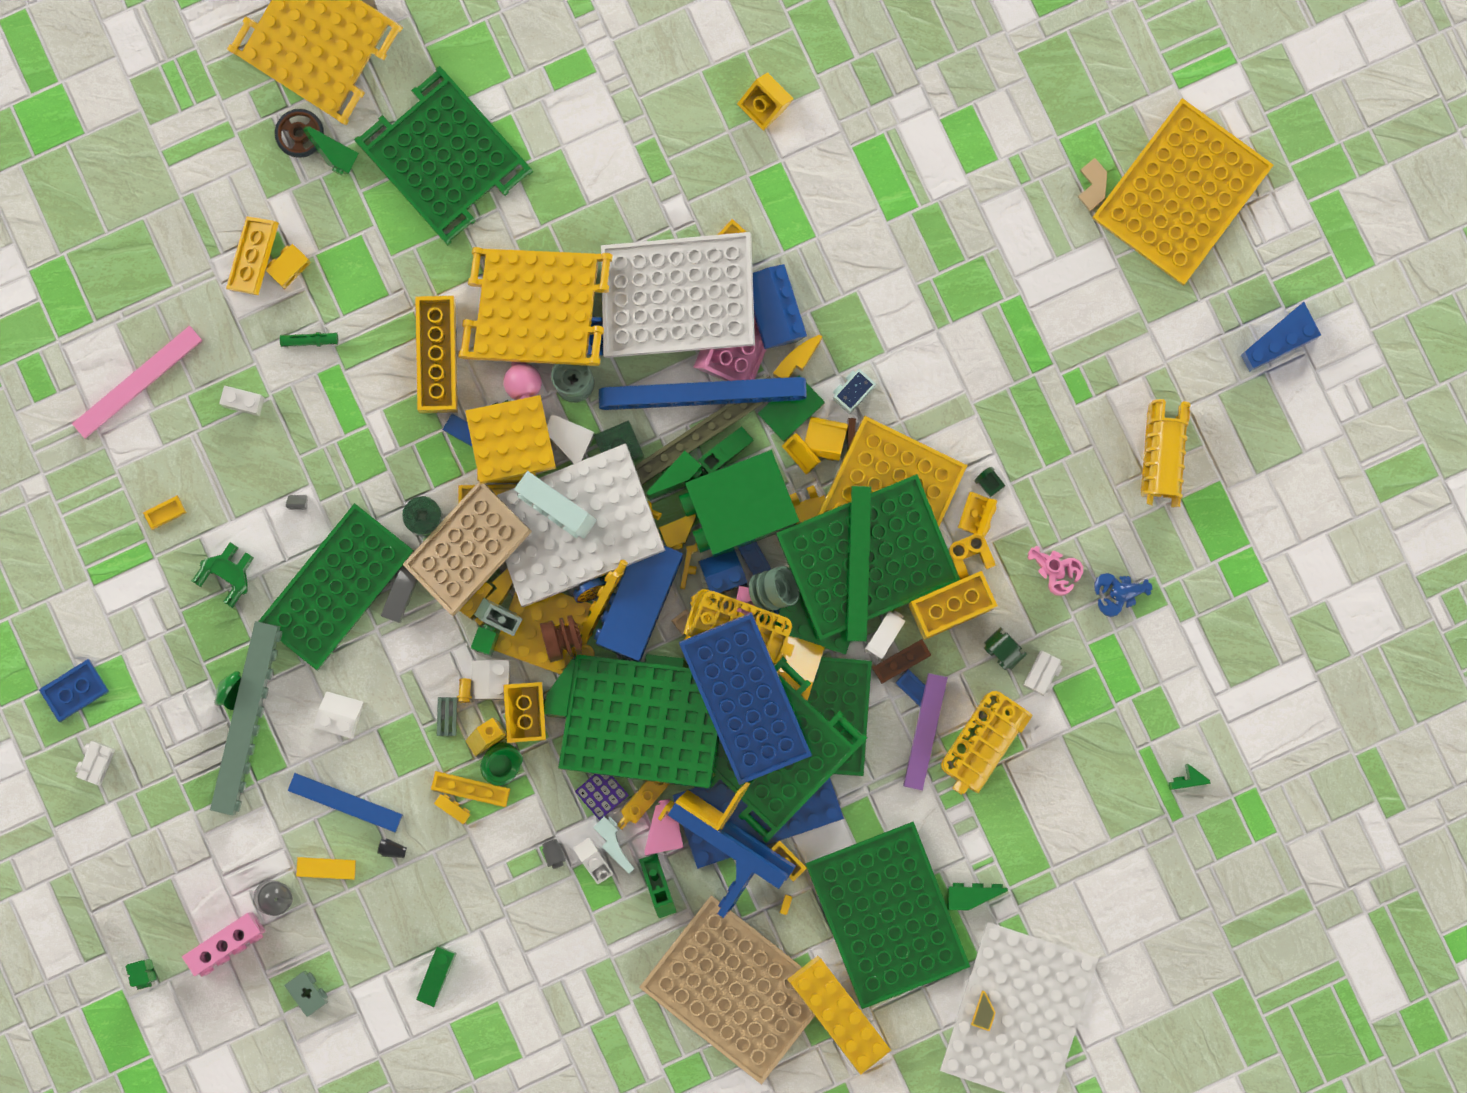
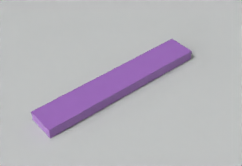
(925, 731)

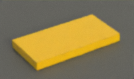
(252, 255)

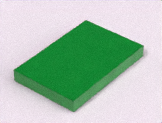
(788, 416)

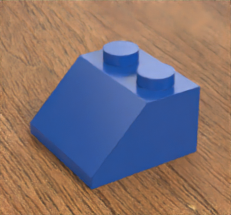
(723, 572)

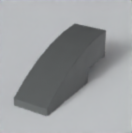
(399, 596)

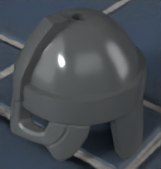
(267, 892)

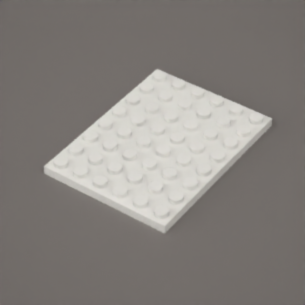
(679, 295)
(624, 529)
(1037, 1005)

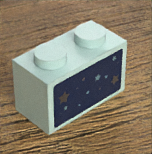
(853, 391)

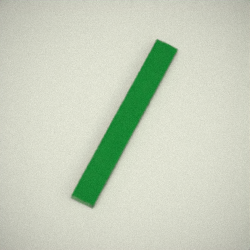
(858, 563)

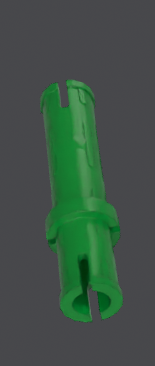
(309, 339)

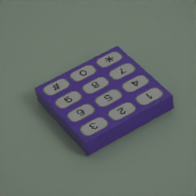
(601, 794)

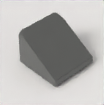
(297, 502)

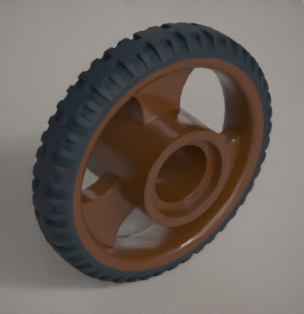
(285, 125)

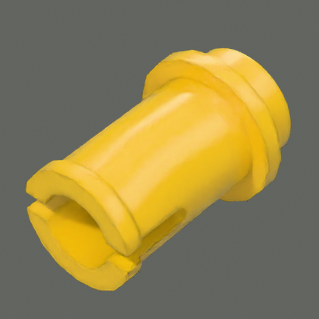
(464, 690)

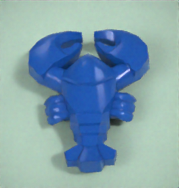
(1120, 592)

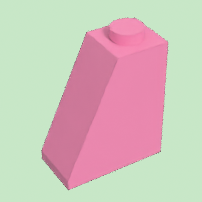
(663, 834)

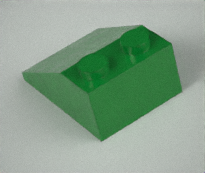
(674, 478)

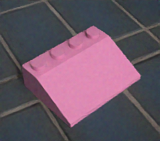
(733, 362)

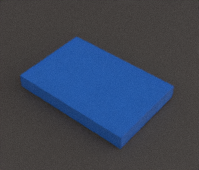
(74, 690)

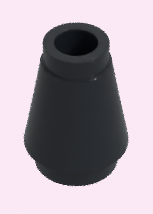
(389, 848)

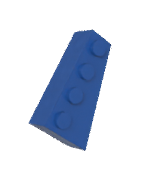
(1289, 334)

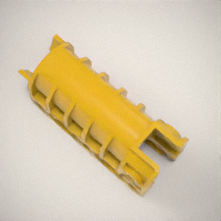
(1164, 453)
(707, 615)
(989, 743)

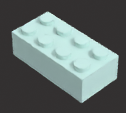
(551, 502)

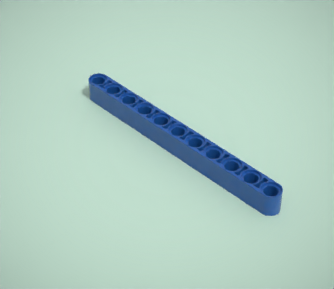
(702, 393)

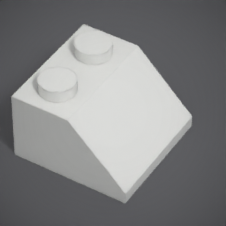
(489, 678)
(338, 715)

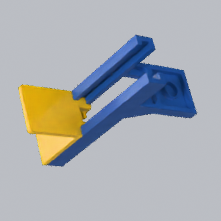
(750, 854)

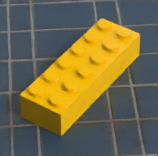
(436, 354)
(839, 1015)

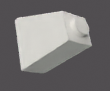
(569, 438)
(885, 635)

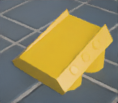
(826, 438)

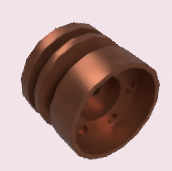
(561, 638)

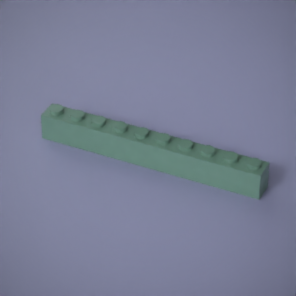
(245, 718)

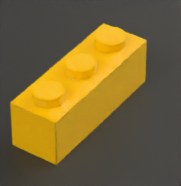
(452, 808)

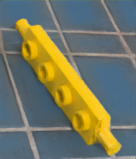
(599, 606)
(641, 802)

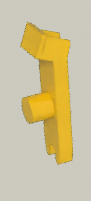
(688, 569)

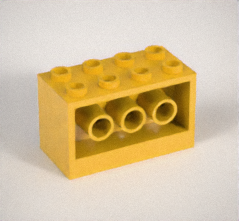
(952, 605)

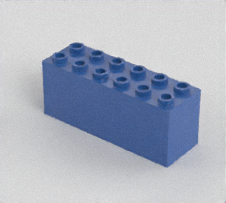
(638, 604)

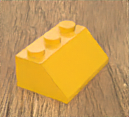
(524, 712)

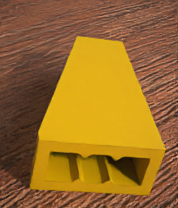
(485, 736)

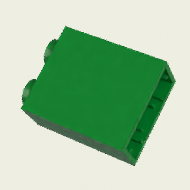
(739, 504)

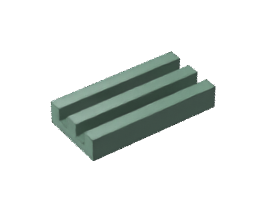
(439, 716)

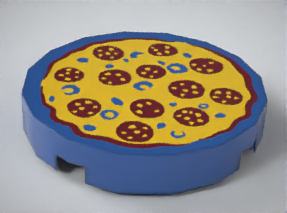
(588, 590)

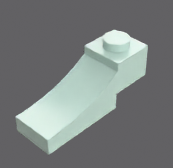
(608, 830)

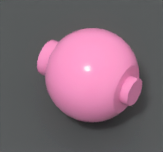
(522, 381)

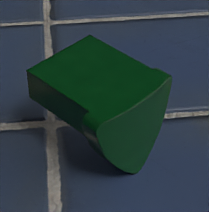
(989, 481)

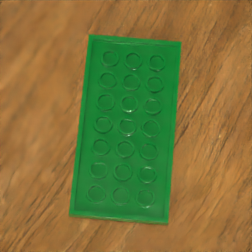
(336, 586)

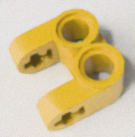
(969, 551)

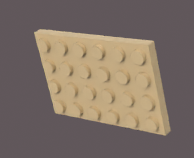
(467, 548)

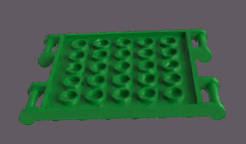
(443, 155)
(784, 791)

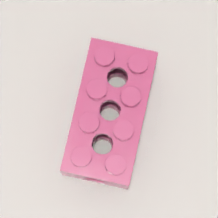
(196, 958)

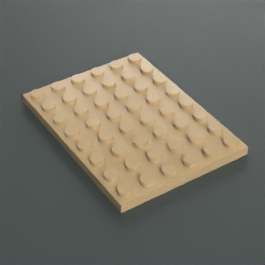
(731, 990)

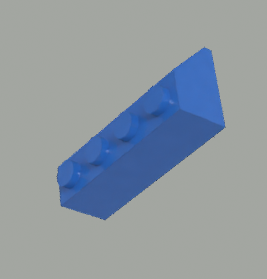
(776, 308)

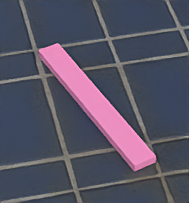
(137, 382)

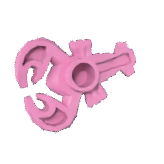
(1055, 570)

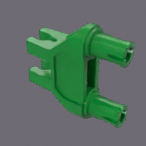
(228, 571)

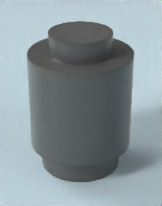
(553, 854)

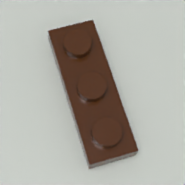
(901, 661)

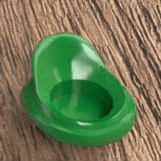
(228, 690)
(501, 764)

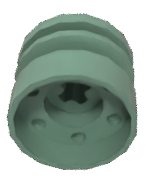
(581, 390)
(773, 589)

